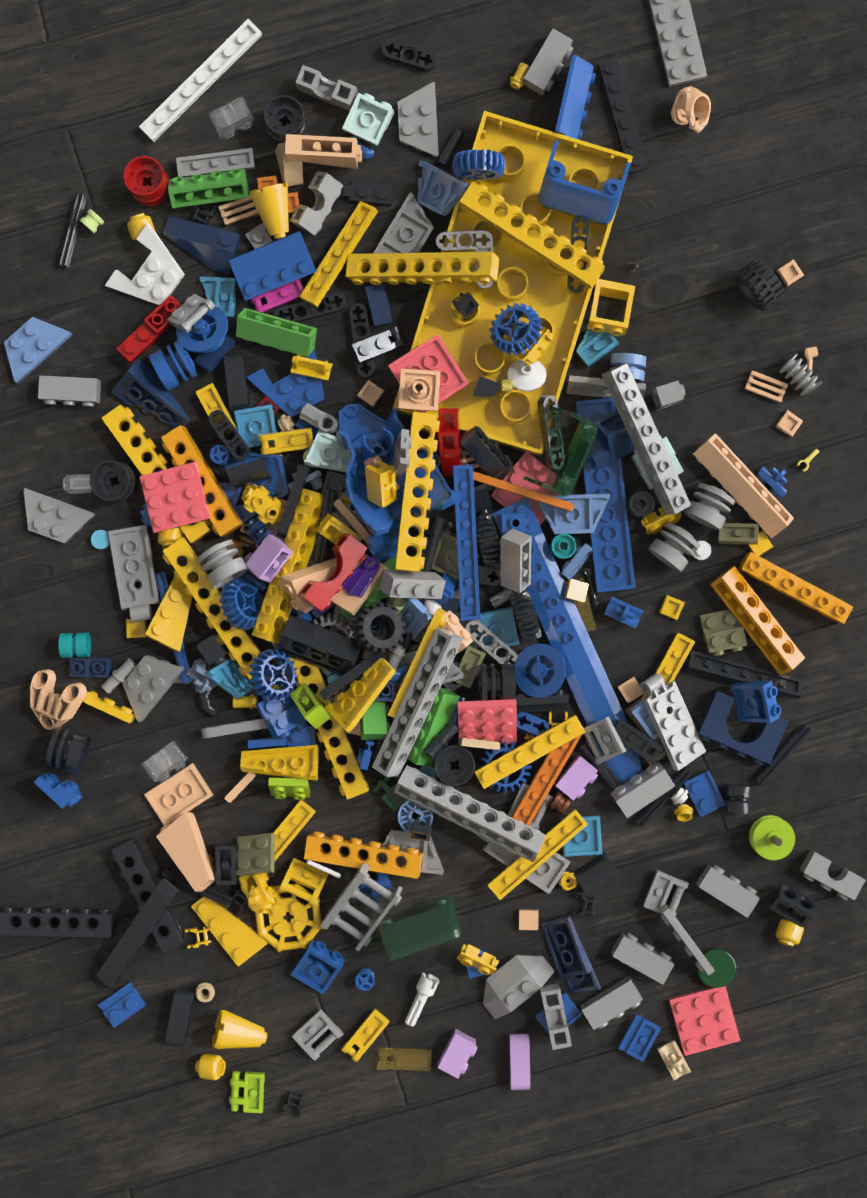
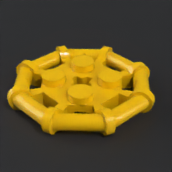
(292, 928)

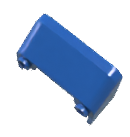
(579, 199)

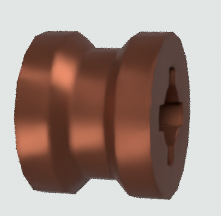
(560, 802)

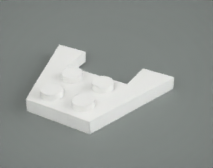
(156, 276)

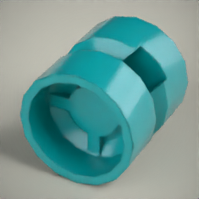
(563, 546)
(71, 645)

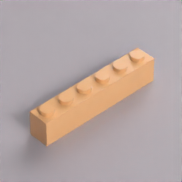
(743, 486)

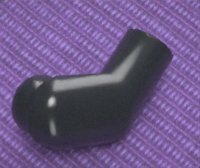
(205, 704)

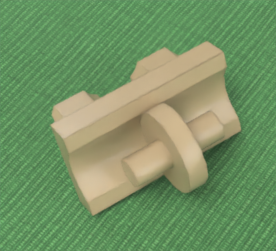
(674, 1059)

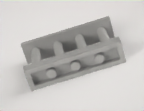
(352, 890)

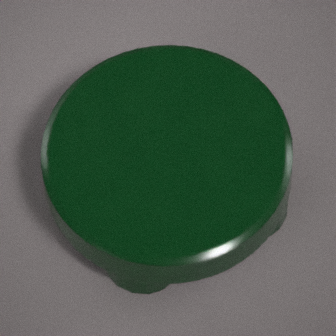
(722, 964)

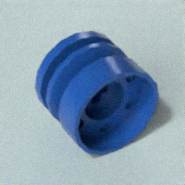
(173, 365)

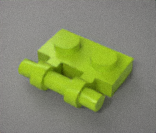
(253, 1091)

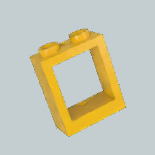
(611, 290)

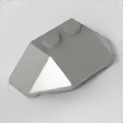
(515, 983)

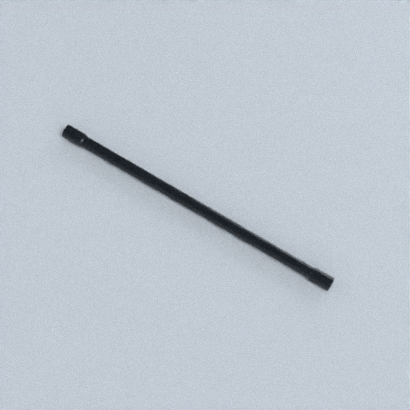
(436, 533)

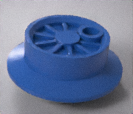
(206, 333)
(540, 670)

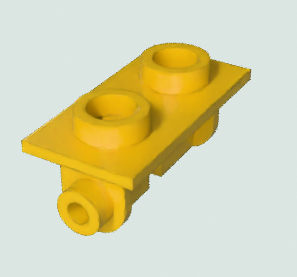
(532, 355)
(311, 367)
(654, 523)
(485, 965)

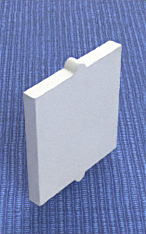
(324, 869)

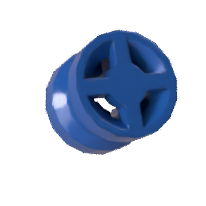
(218, 452)
(363, 982)

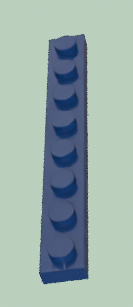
(466, 542)

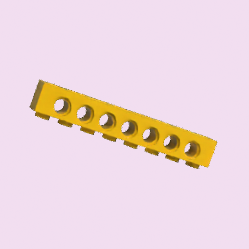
(470, 202)
(359, 263)
(114, 421)
(301, 540)
(182, 548)
(403, 562)
(346, 788)

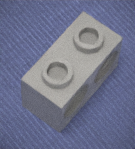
(668, 395)

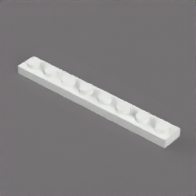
(200, 80)

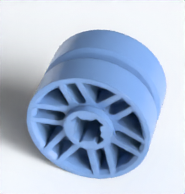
(634, 361)
(405, 816)

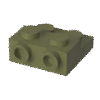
(446, 555)
(722, 632)

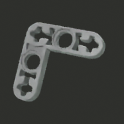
(479, 248)

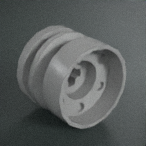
(709, 507)
(674, 547)
(221, 561)

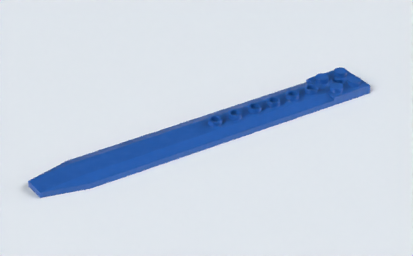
(571, 640)

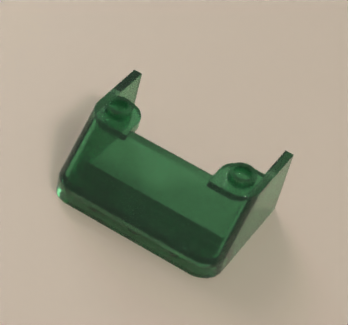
(574, 457)
(420, 930)

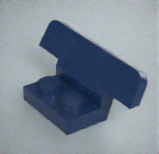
(616, 440)

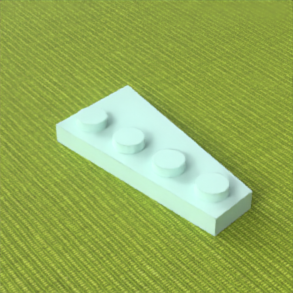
(327, 453)

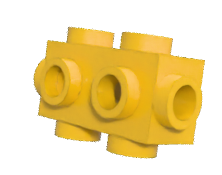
(258, 500)
(259, 897)

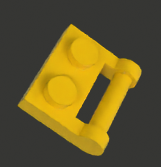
(306, 876)

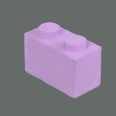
(269, 558)
(576, 778)
(457, 1053)

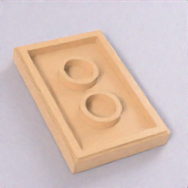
(352, 603)
(178, 794)

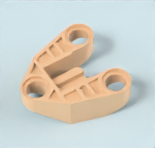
(51, 705)

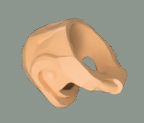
(691, 104)

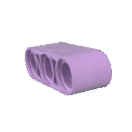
(519, 1061)

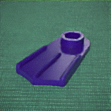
(362, 577)

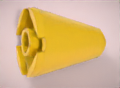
(273, 208)
(236, 1032)

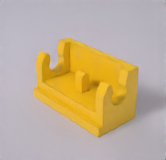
(381, 484)
(333, 529)

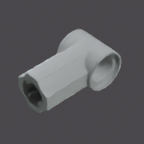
(318, 418)

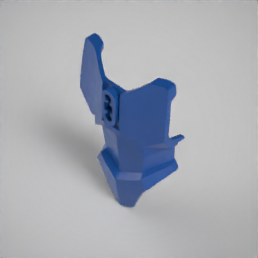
(372, 436)

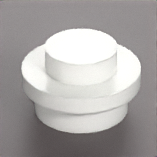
(703, 552)
(679, 796)

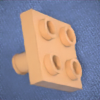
(419, 390)

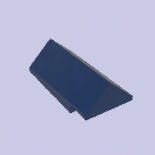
(569, 954)

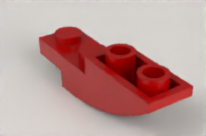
(149, 332)
(449, 441)

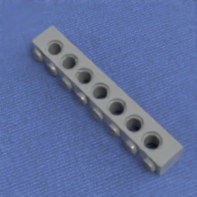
(646, 439)
(417, 702)
(473, 822)

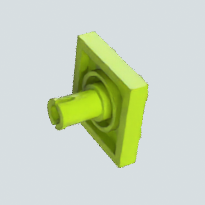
(289, 787)

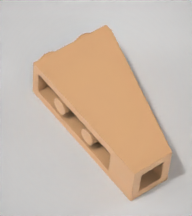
(324, 150)
(296, 581)
(188, 851)

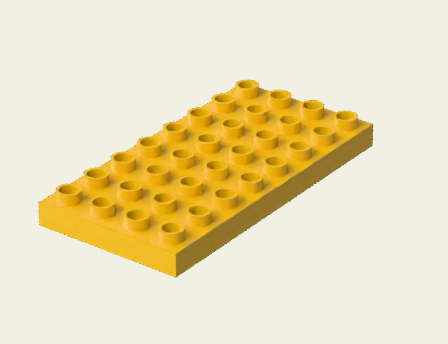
(520, 279)

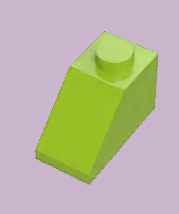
(310, 706)

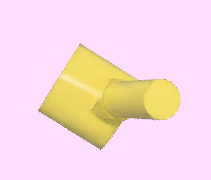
(506, 386)
(807, 460)

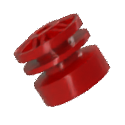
(144, 171)

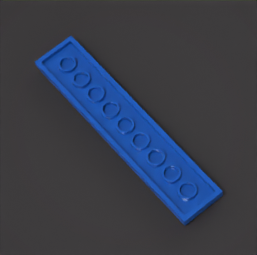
(611, 537)

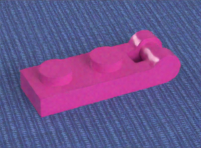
(278, 296)

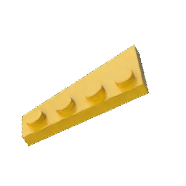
(171, 616)
(355, 701)
(287, 762)
(233, 934)

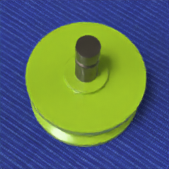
(772, 837)

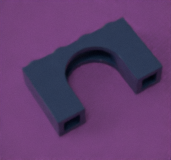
(760, 747)

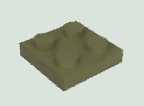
(255, 854)

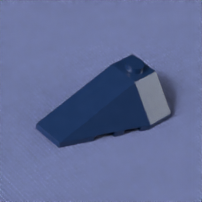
(204, 242)
(145, 390)

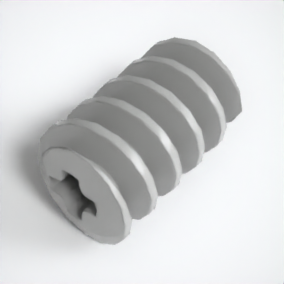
(800, 376)

